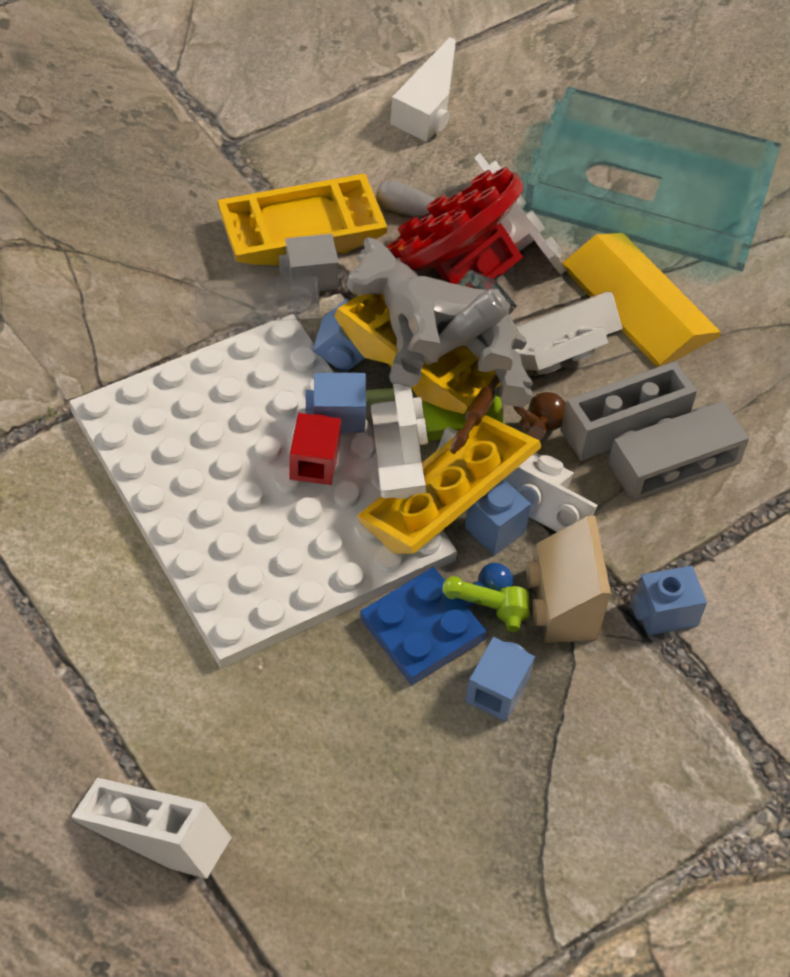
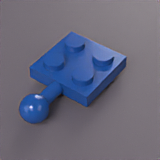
(423, 626)

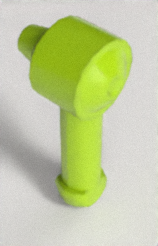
(511, 602)

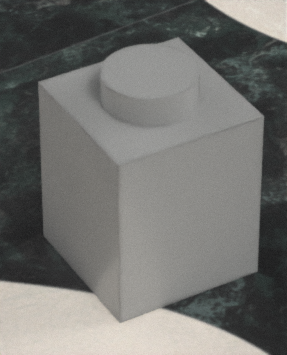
(311, 256)

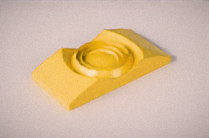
(336, 206)
(446, 384)

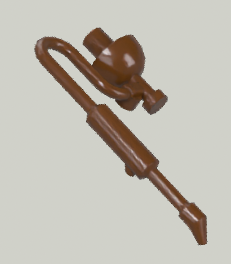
(542, 416)

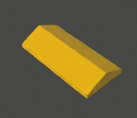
(648, 303)
(451, 486)

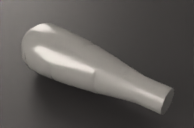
(402, 199)
(473, 320)

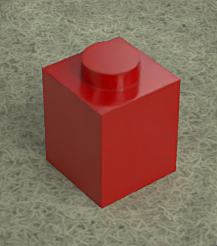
(314, 448)

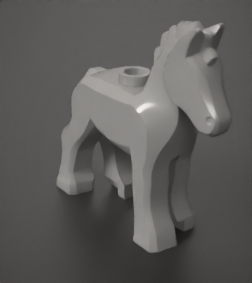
(423, 309)

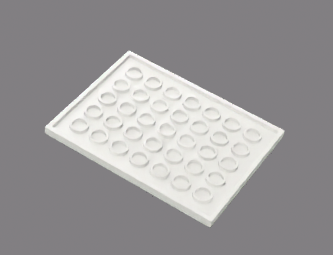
(207, 480)

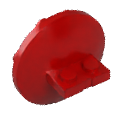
(464, 230)

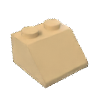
(569, 583)

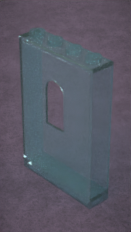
(707, 187)

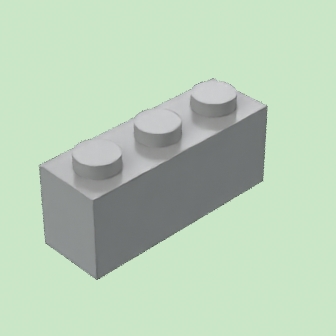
(630, 404)
(677, 450)

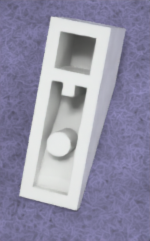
(423, 100)
(155, 824)

